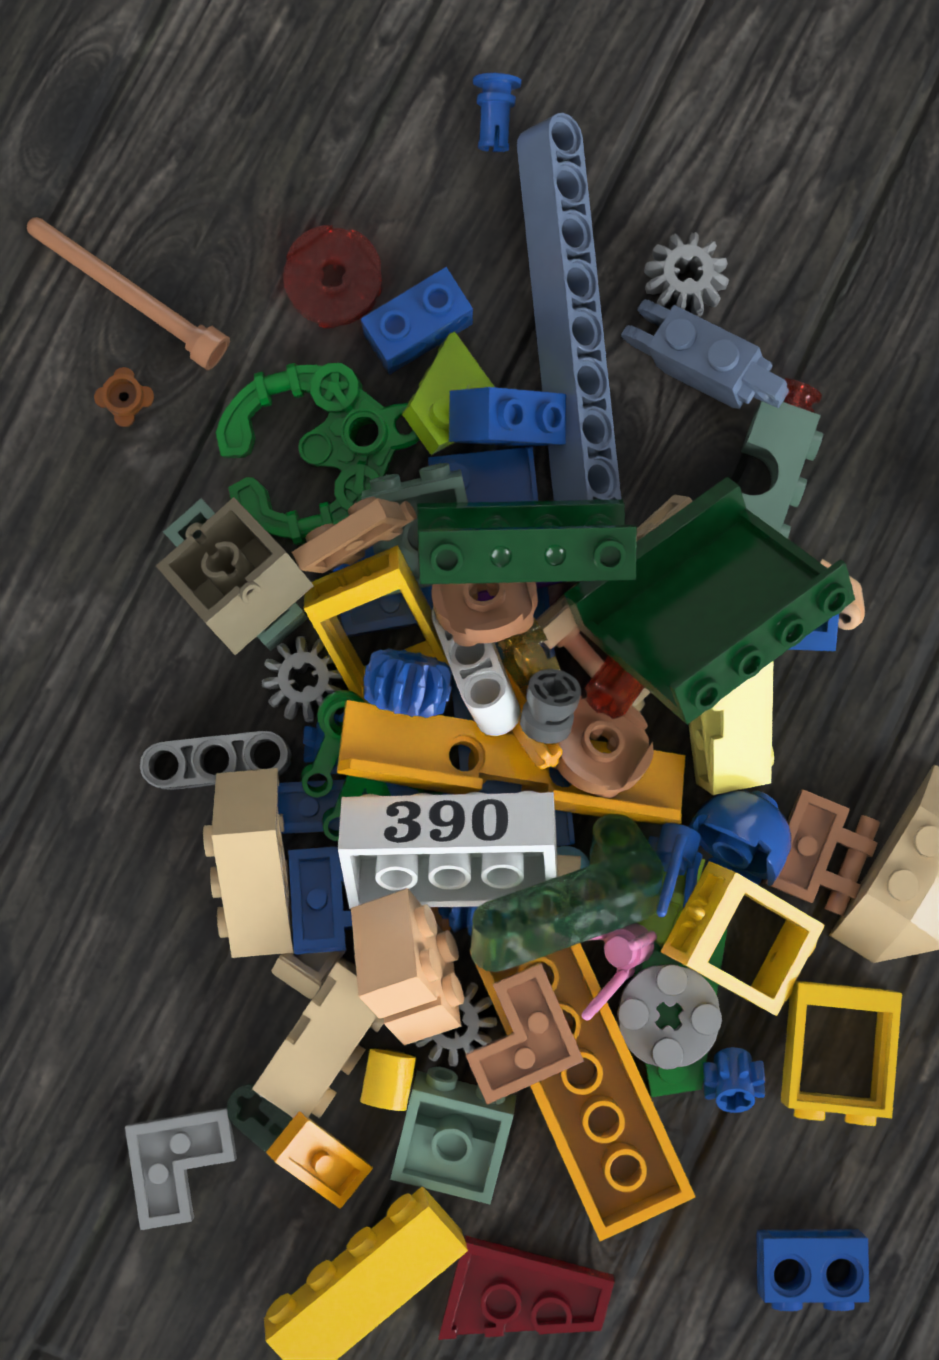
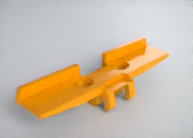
(417, 751)

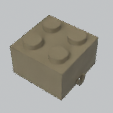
(234, 575)

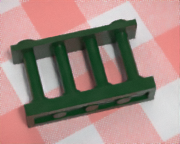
(525, 542)

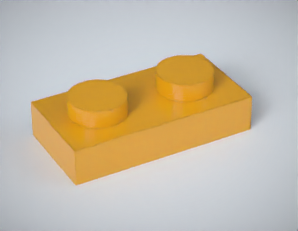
(319, 1160)

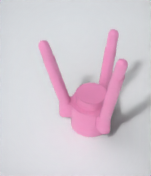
(624, 950)

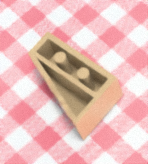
(250, 864)
(319, 1046)

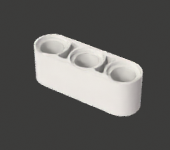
(480, 681)

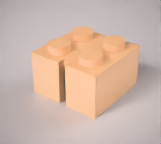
(406, 967)

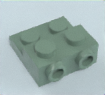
(436, 485)
(452, 1137)

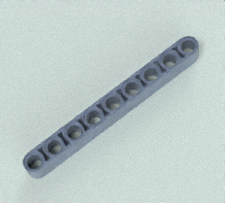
(568, 306)

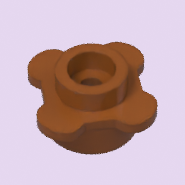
(123, 382)

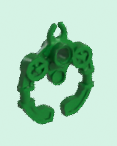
(329, 445)

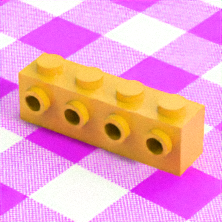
(365, 1281)

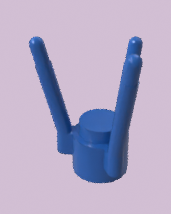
(678, 853)

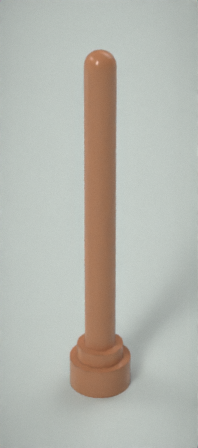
(203, 343)

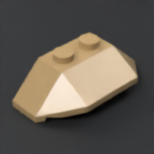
(900, 893)

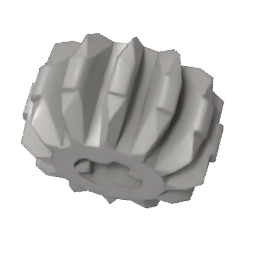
(680, 259)
(299, 663)
(464, 1039)

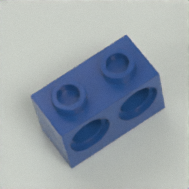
(417, 320)
(507, 417)
(814, 1252)

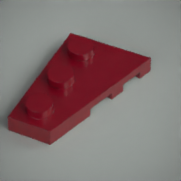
(518, 1291)

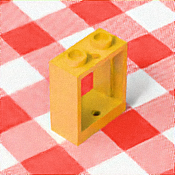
(355, 587)
(697, 936)
(856, 1109)

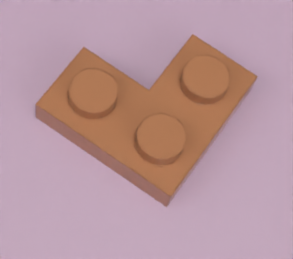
(539, 1040)

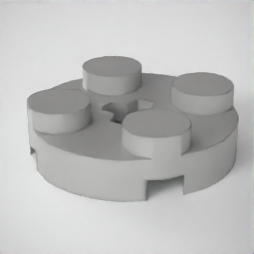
(698, 1018)

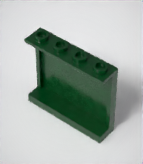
(709, 602)

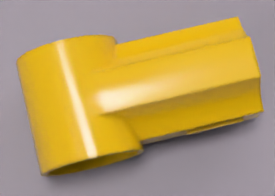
(388, 1079)

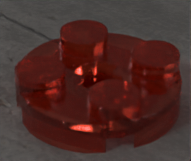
(331, 304)

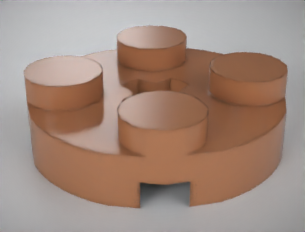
(488, 620)
(605, 772)

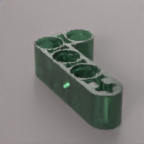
(609, 894)

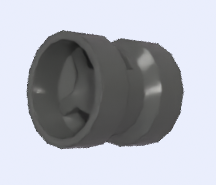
(550, 697)

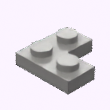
(162, 1154)

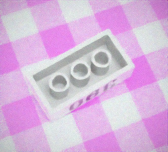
(446, 846)

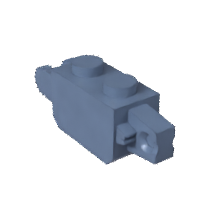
(706, 357)

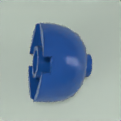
(744, 834)

